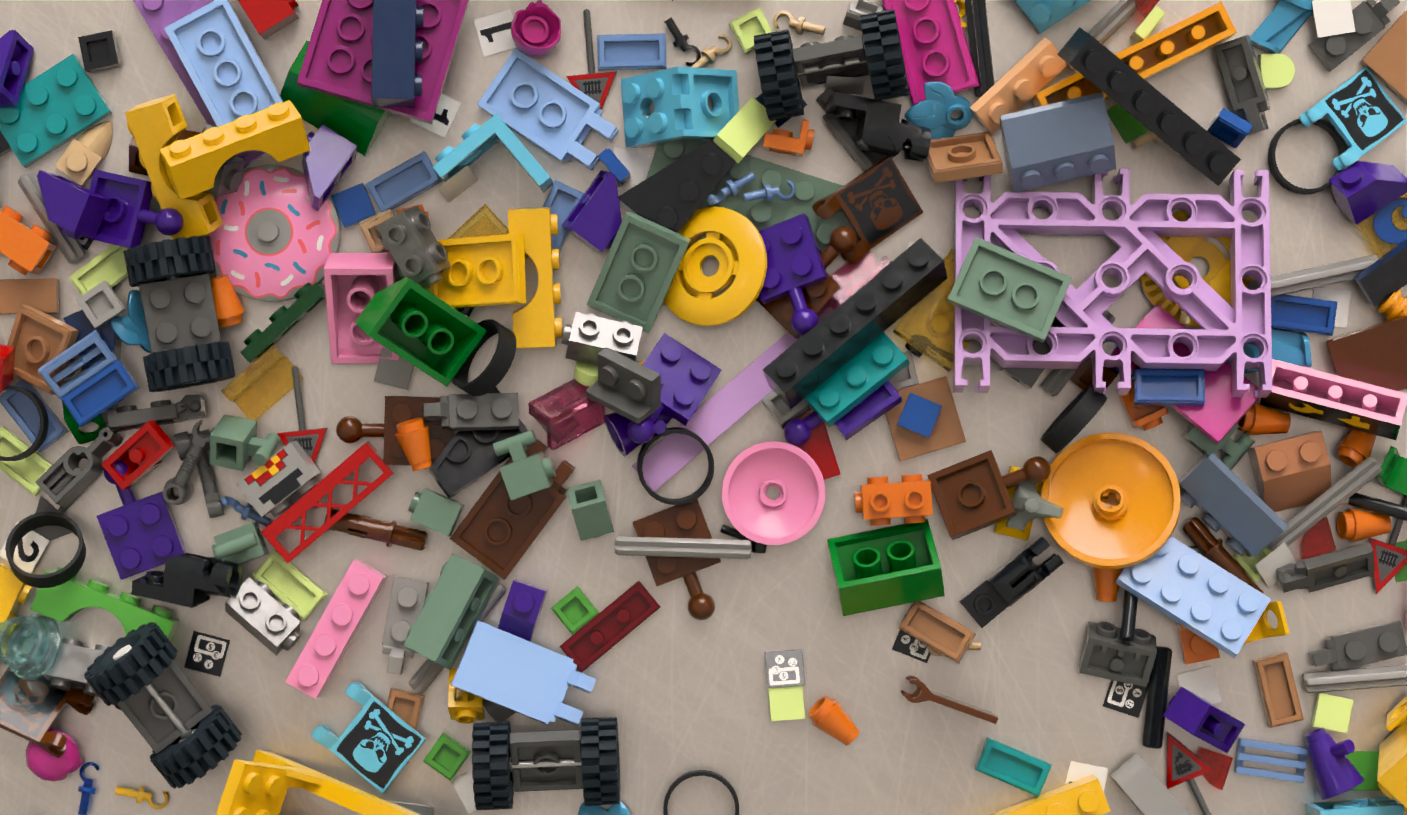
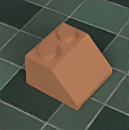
(1291, 470)

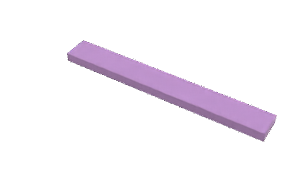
(713, 416)

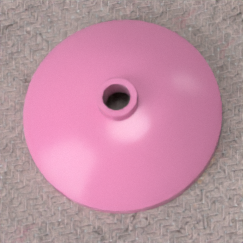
(799, 499)

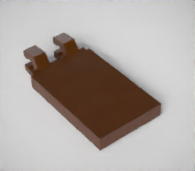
(1373, 354)
(503, 529)

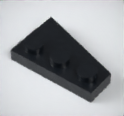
(679, 188)
(469, 457)

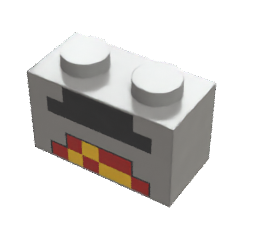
(279, 479)

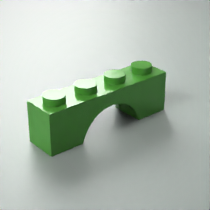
(73, 596)

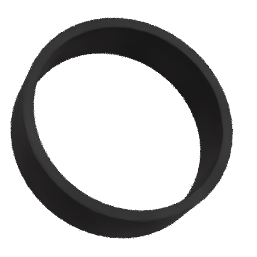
(1272, 160)
(498, 365)
(1073, 419)
(44, 423)
(696, 494)
(39, 520)
(701, 773)

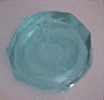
(29, 645)

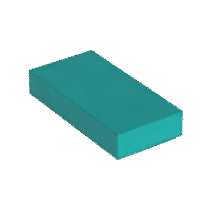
(1012, 766)

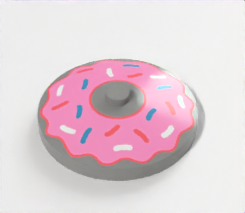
(273, 235)

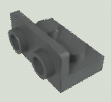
(626, 386)
(1117, 659)

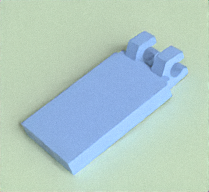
(546, 109)
(519, 675)

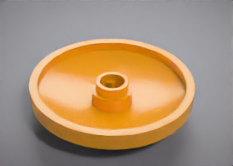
(1115, 500)

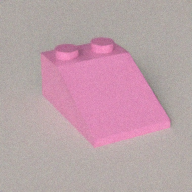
(349, 287)

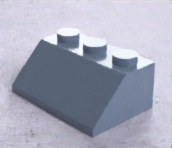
(1058, 142)
(1230, 506)

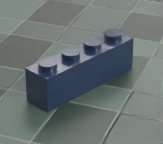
(396, 53)

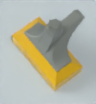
(1028, 506)

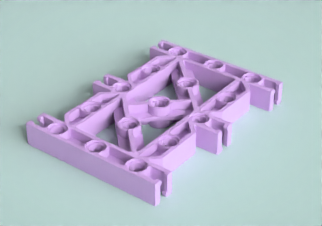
(1140, 252)

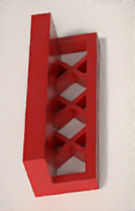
(318, 492)

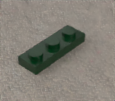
(283, 321)

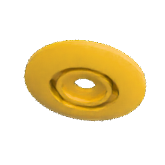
(1189, 248)
(740, 254)

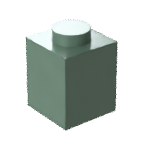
(590, 510)
(435, 511)

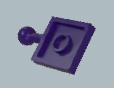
(130, 210)
(792, 266)
(684, 384)
(874, 406)
(140, 531)

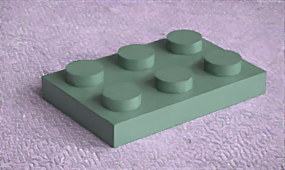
(638, 271)
(1009, 289)

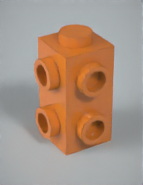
(25, 246)
(887, 500)

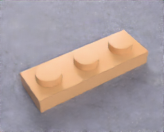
(1018, 85)

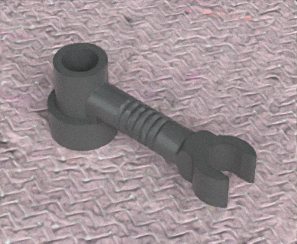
(182, 478)
(211, 494)

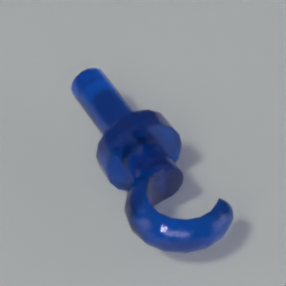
(86, 789)

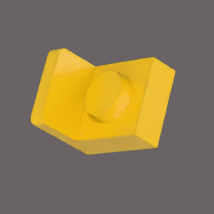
(462, 705)

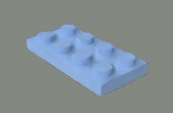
(222, 62)
(1197, 595)

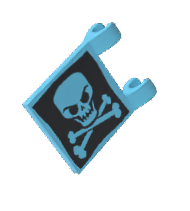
(1360, 115)
(375, 741)

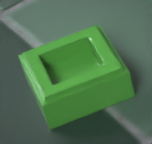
(574, 610)
(447, 756)

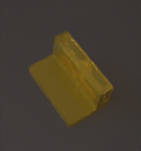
(262, 383)

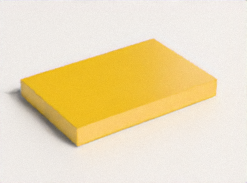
(483, 271)

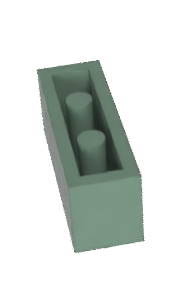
(451, 611)

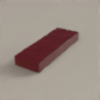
(610, 626)

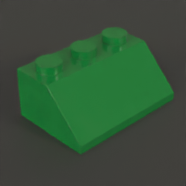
(347, 118)
(421, 329)
(886, 567)

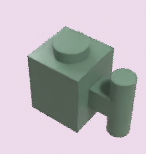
(236, 441)
(1233, 450)
(526, 472)
(240, 544)

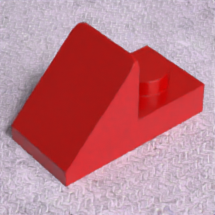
(140, 453)

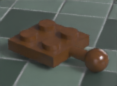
(818, 296)
(396, 411)
(977, 494)
(680, 522)

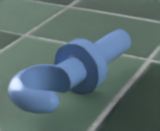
(731, 188)
(768, 193)
(245, 510)

